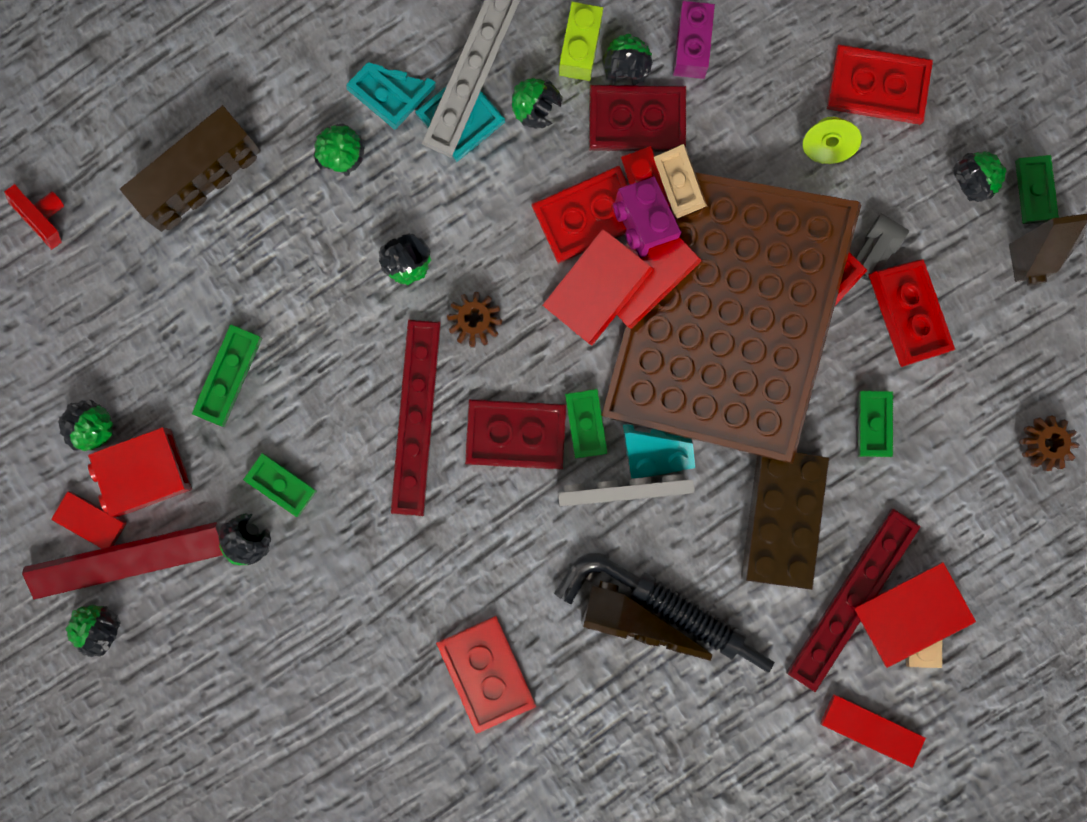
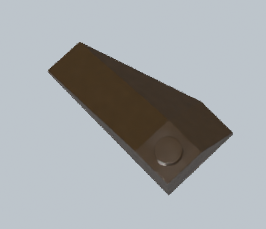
(1046, 248)
(623, 617)

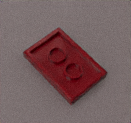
(637, 117)
(515, 434)

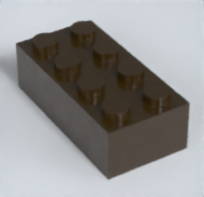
(191, 170)
(785, 521)

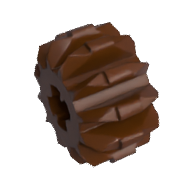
(467, 311)
(1055, 432)

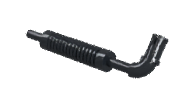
(669, 604)

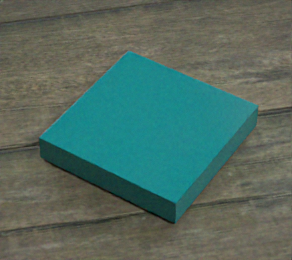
(480, 124)

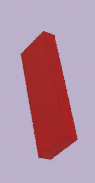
(873, 730)

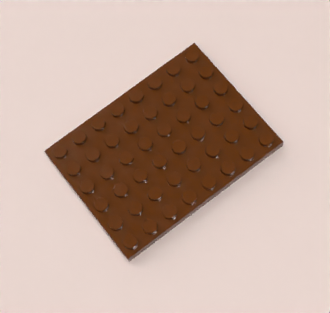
(746, 329)

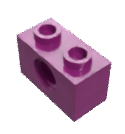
(693, 39)

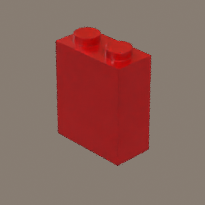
(139, 472)

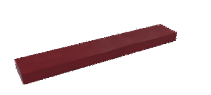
(416, 418)
(123, 561)
(860, 585)

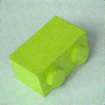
(580, 41)

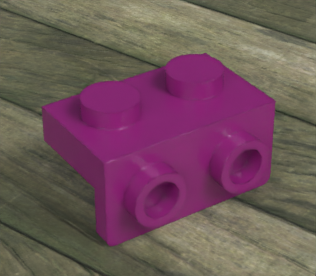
(645, 216)

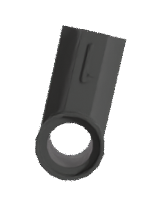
(882, 241)

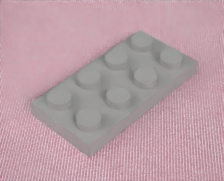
(638, 489)

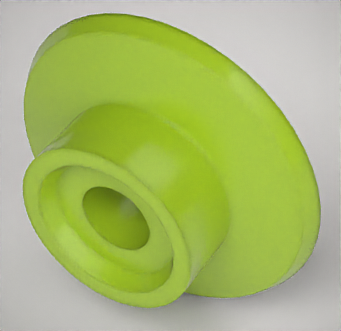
(832, 140)

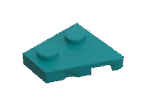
(389, 92)
(656, 452)

